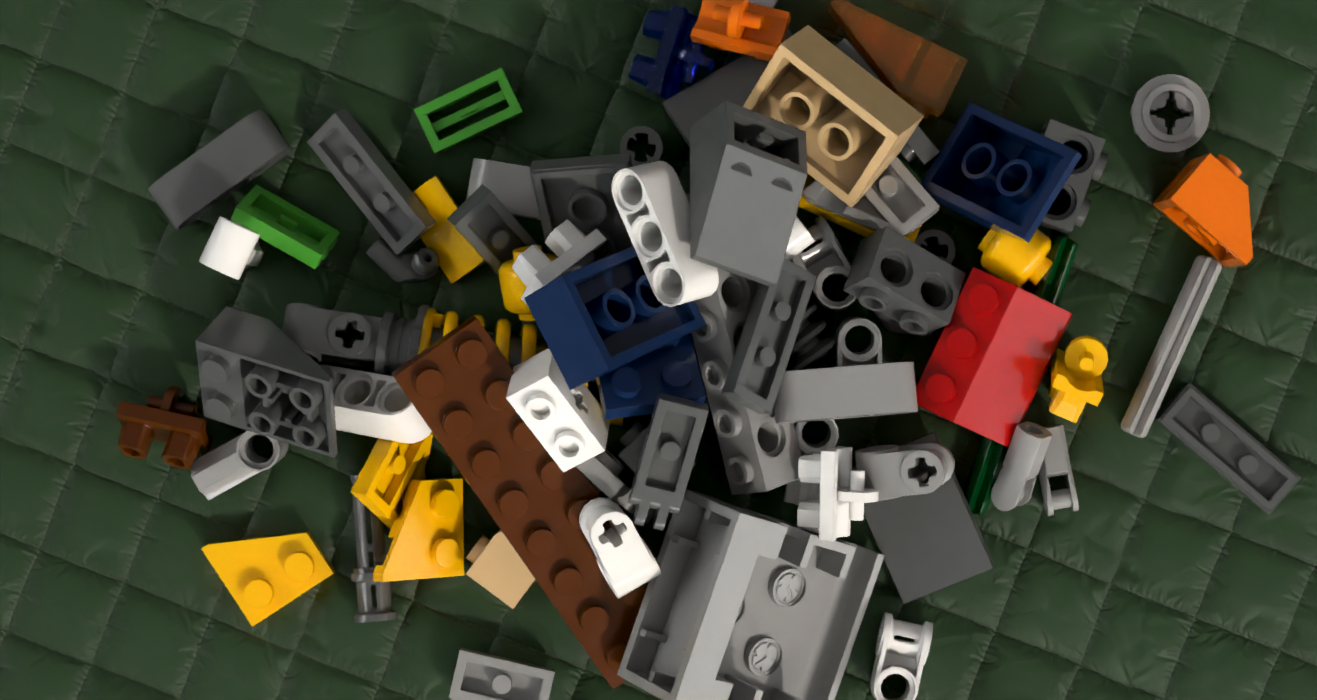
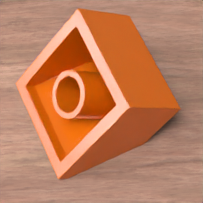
(1211, 208)

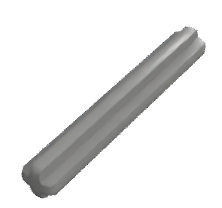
(1171, 346)

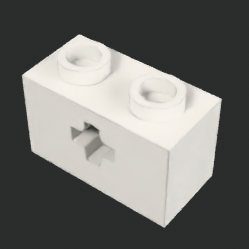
(562, 419)

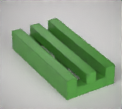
(506, 93)
(286, 226)

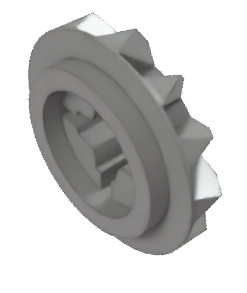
(1186, 98)

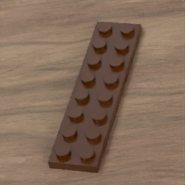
(461, 396)

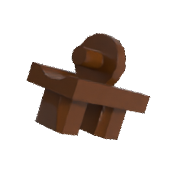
(165, 421)

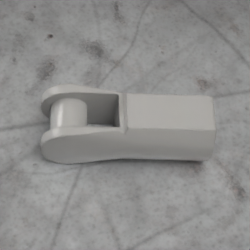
(1055, 464)
(1020, 466)

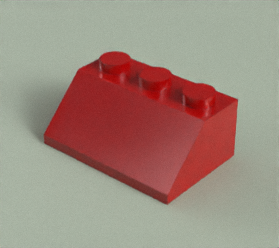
(991, 357)

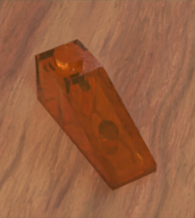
(903, 61)

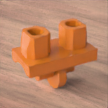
(741, 27)

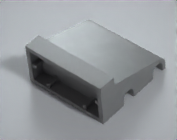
(747, 608)

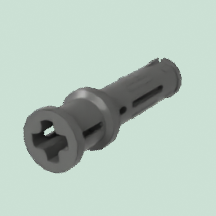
(364, 572)

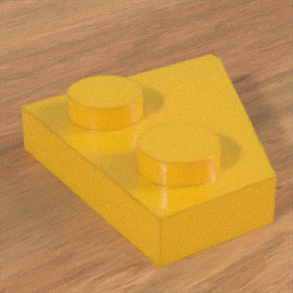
(388, 474)
(426, 533)
(268, 570)

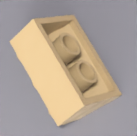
(847, 113)

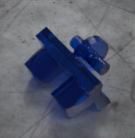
(676, 56)

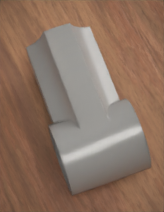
(232, 464)

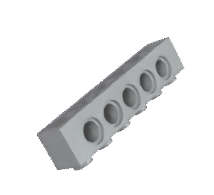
(752, 446)

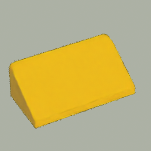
(455, 254)

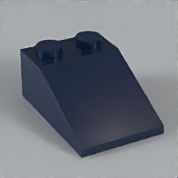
(999, 173)
(606, 317)

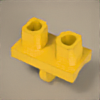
(1077, 377)

